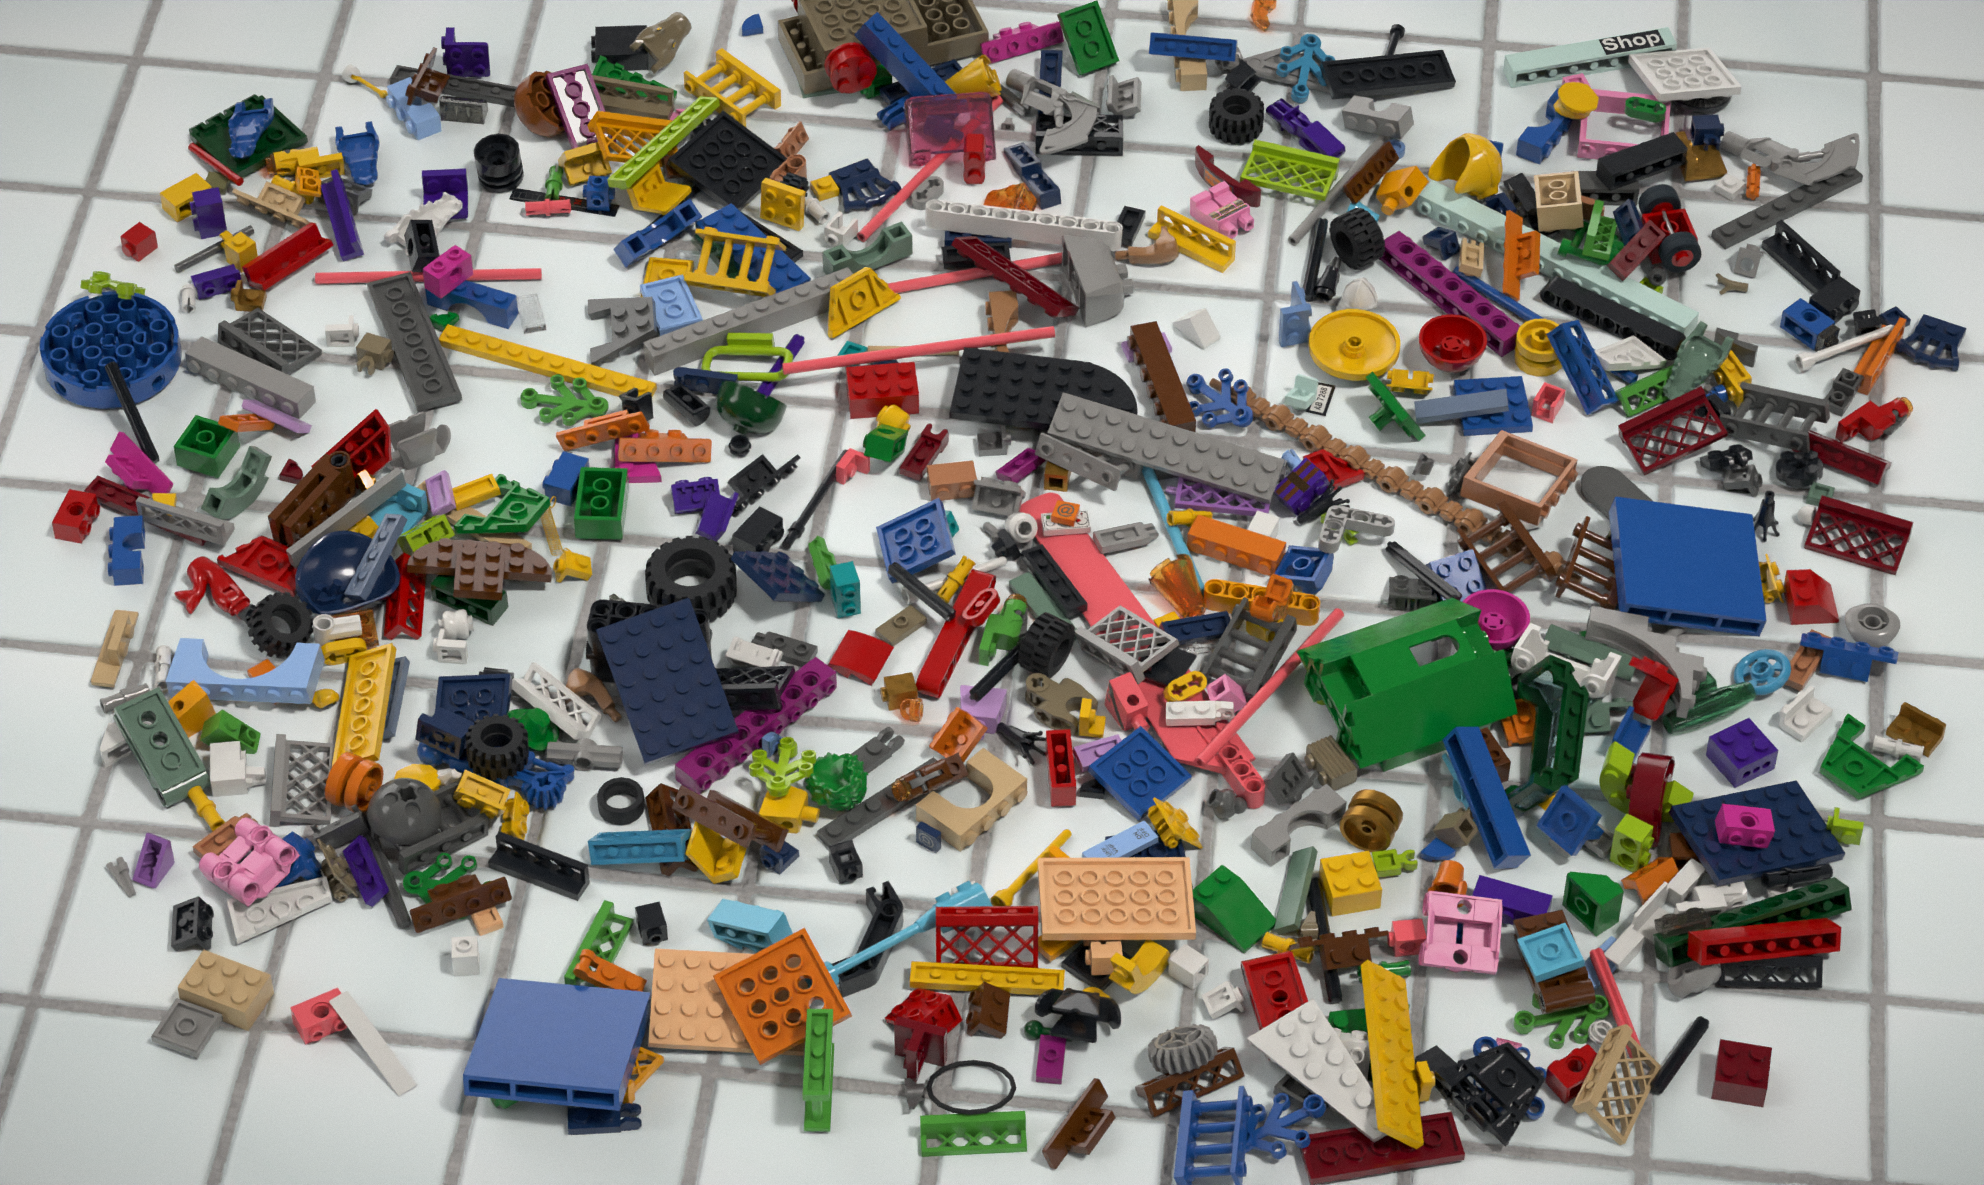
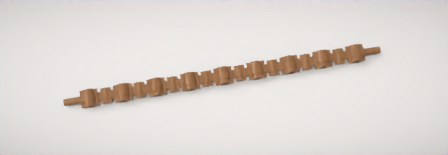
(1390, 479)

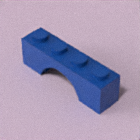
(1538, 142)
(658, 233)
(495, 305)

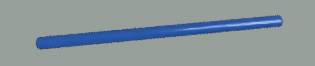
(1522, 311)

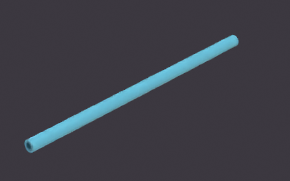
(1163, 507)

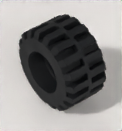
(1236, 116)
(1357, 238)
(288, 609)
(1046, 645)
(492, 760)

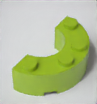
(1617, 775)

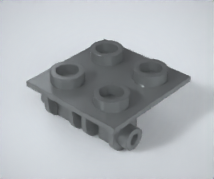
(1404, 587)

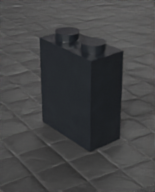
(614, 44)

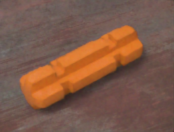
(1753, 181)

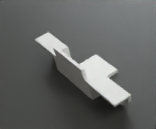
(1643, 924)

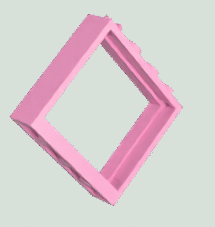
(1612, 103)

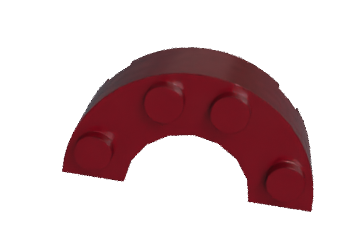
(1648, 789)

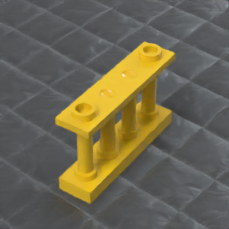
(737, 73)
(741, 283)

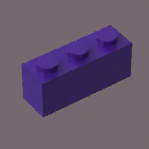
(1516, 900)

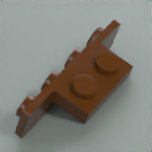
(427, 82)
(1370, 172)
(459, 900)
(1343, 951)
(1081, 1127)

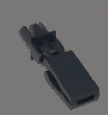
(1465, 1096)

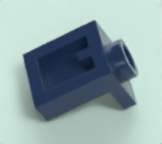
(1500, 203)
(1444, 240)
(778, 861)

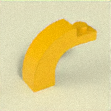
(1141, 970)

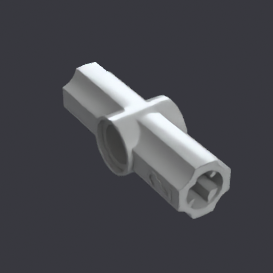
(585, 754)

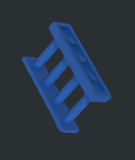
(1190, 1129)

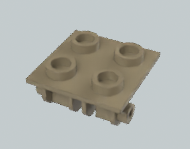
(336, 871)

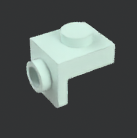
(1303, 393)

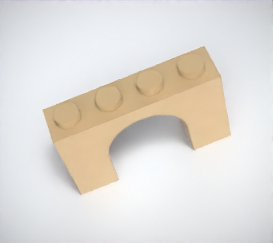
(963, 825)

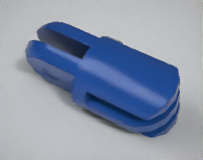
(893, 114)

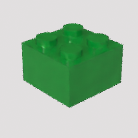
(206, 447)

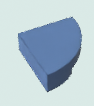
(770, 743)

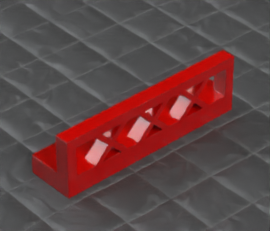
(286, 257)
(397, 603)

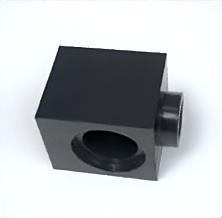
(651, 923)

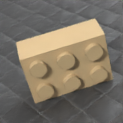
(227, 989)

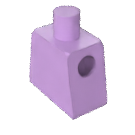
(988, 709)

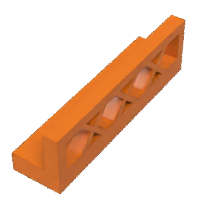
(1878, 356)

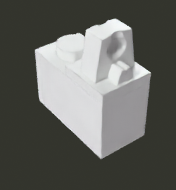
(229, 770)

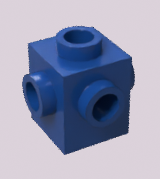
(598, 193)

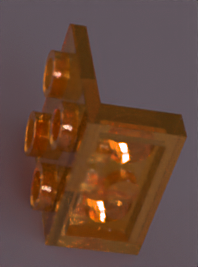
(1012, 197)

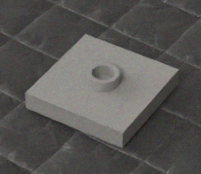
(187, 1028)

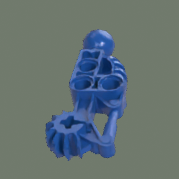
(538, 788)

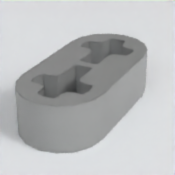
(924, 191)

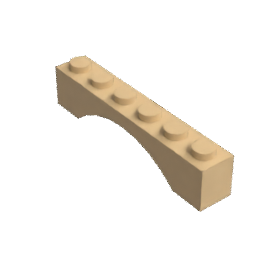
(1190, 71)

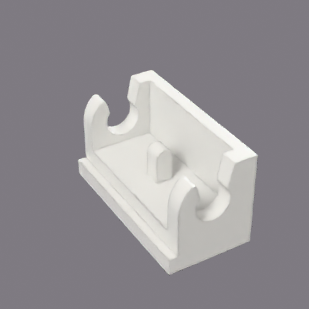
(748, 654)

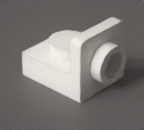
(342, 334)
(450, 650)
(1223, 999)

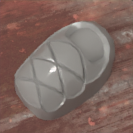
(1692, 978)

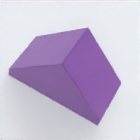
(154, 860)

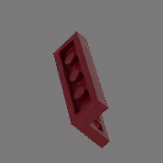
(1848, 458)

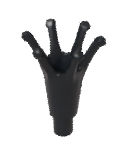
(1322, 504)
(1765, 515)
(1022, 739)

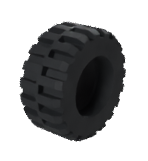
(688, 558)

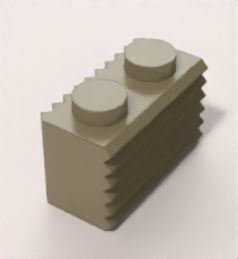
(1331, 763)

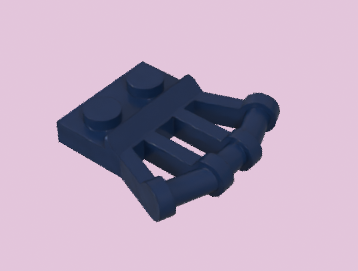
(859, 176)
(1938, 334)

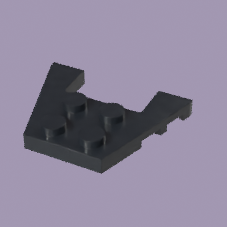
(1505, 1077)

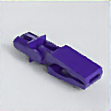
(1312, 136)

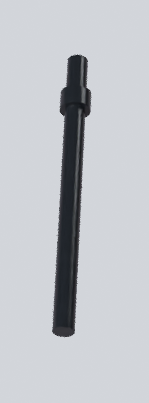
(797, 527)

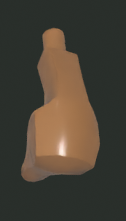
(1162, 251)
(586, 683)

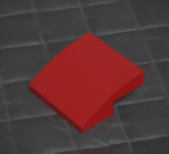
(860, 656)

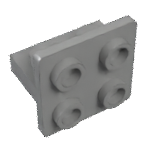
(997, 498)

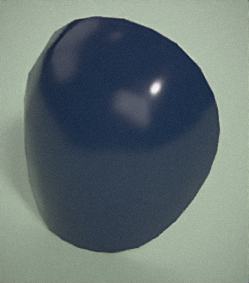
(329, 569)

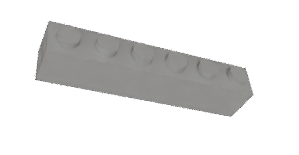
(250, 377)

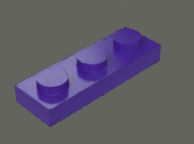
(365, 871)

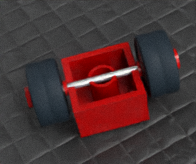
(1680, 246)

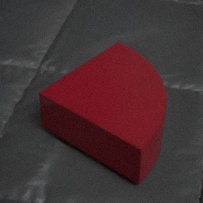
(291, 472)

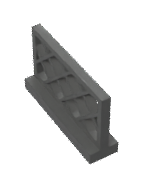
(245, 344)

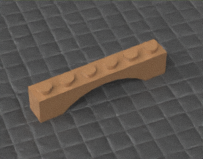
(1003, 314)

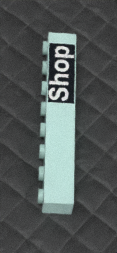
(1583, 57)

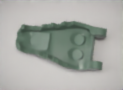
(1695, 362)

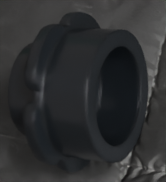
(739, 445)

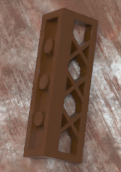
(663, 818)
(1167, 1080)

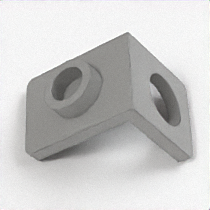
(1752, 252)

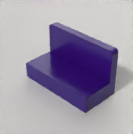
(716, 515)

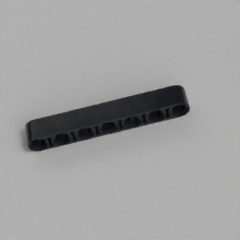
(1611, 316)

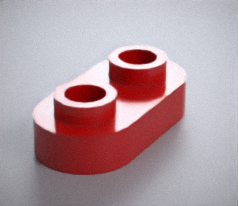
(981, 607)

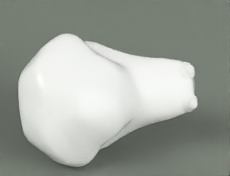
(448, 776)

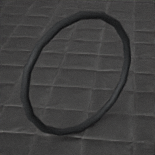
(972, 1111)

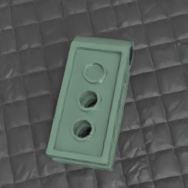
(168, 767)

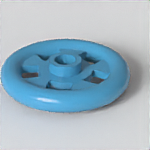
(1763, 671)

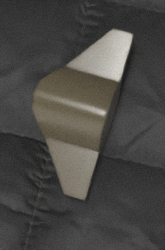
(1309, 928)

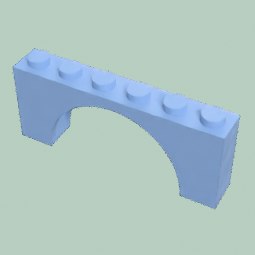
(288, 683)

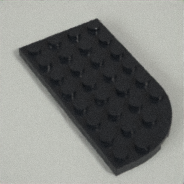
(1028, 388)

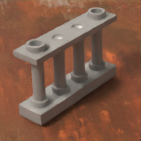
(1087, 463)

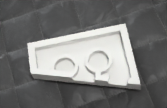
(1629, 355)

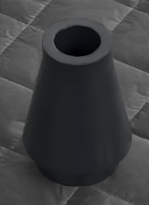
(1327, 284)

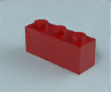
(1060, 767)

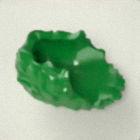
(837, 781)

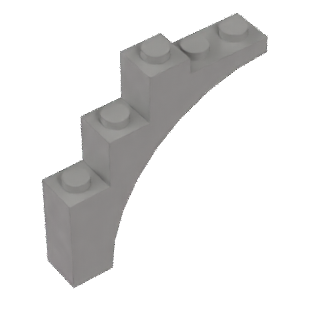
(1633, 636)

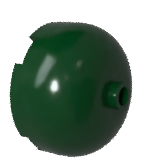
(748, 409)

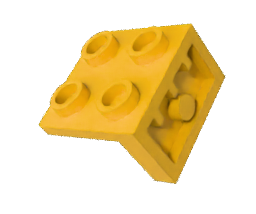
(714, 855)

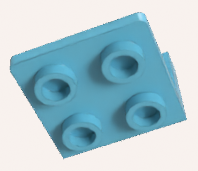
(409, 502)

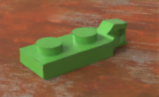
(822, 561)

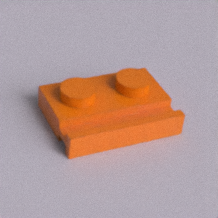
(1519, 727)

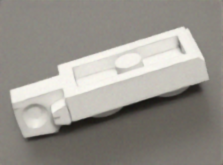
(1198, 712)

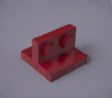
(919, 1044)

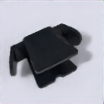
(1079, 1013)

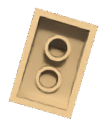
(1558, 201)

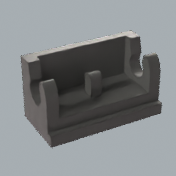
(343, 829)

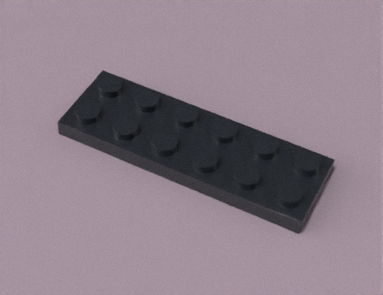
(1387, 74)

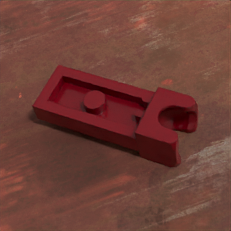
(924, 453)

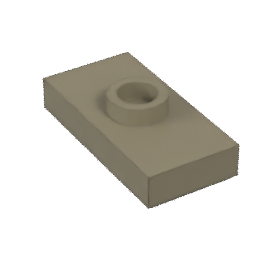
(901, 625)

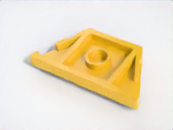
(857, 300)

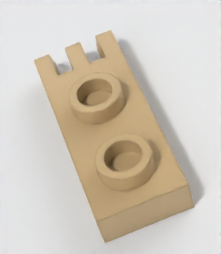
(1471, 258)

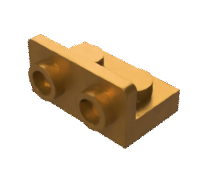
(1917, 728)

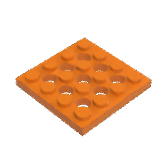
(753, 969)

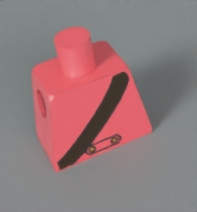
(1127, 703)

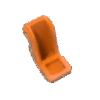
(1275, 601)

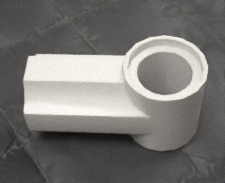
(328, 629)

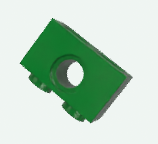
(885, 443)

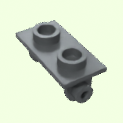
(1461, 467)

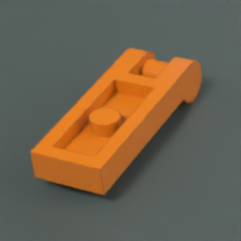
(606, 973)

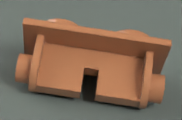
(793, 140)

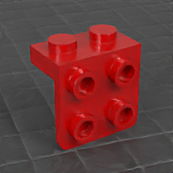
(1654, 689)

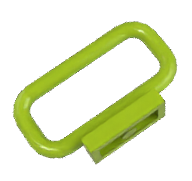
(750, 345)

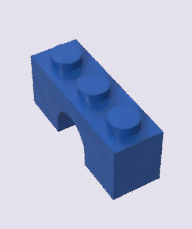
(127, 565)

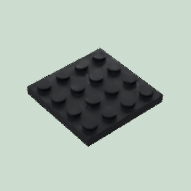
(727, 161)

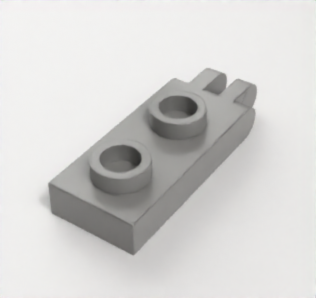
(1124, 537)

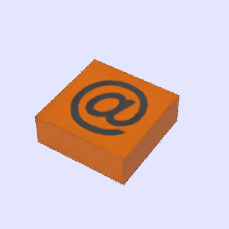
(1065, 513)

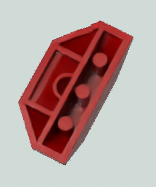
(367, 445)

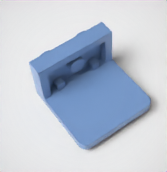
(1294, 320)

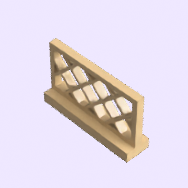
(1604, 1072)

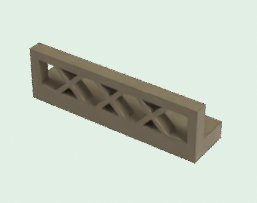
(631, 102)

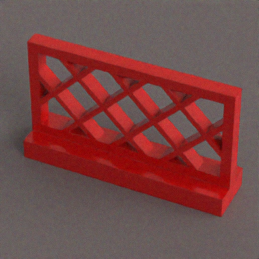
(988, 917)

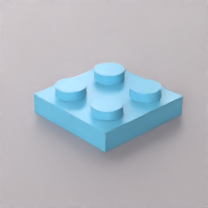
(1550, 952)

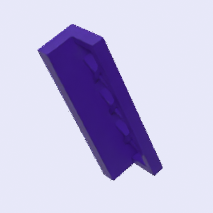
(342, 218)

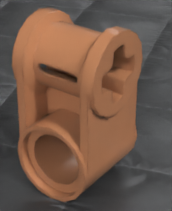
(794, 164)

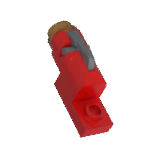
(1874, 420)

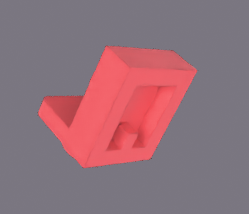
(850, 463)

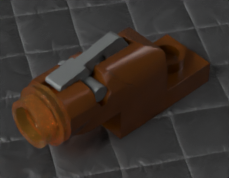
(929, 778)

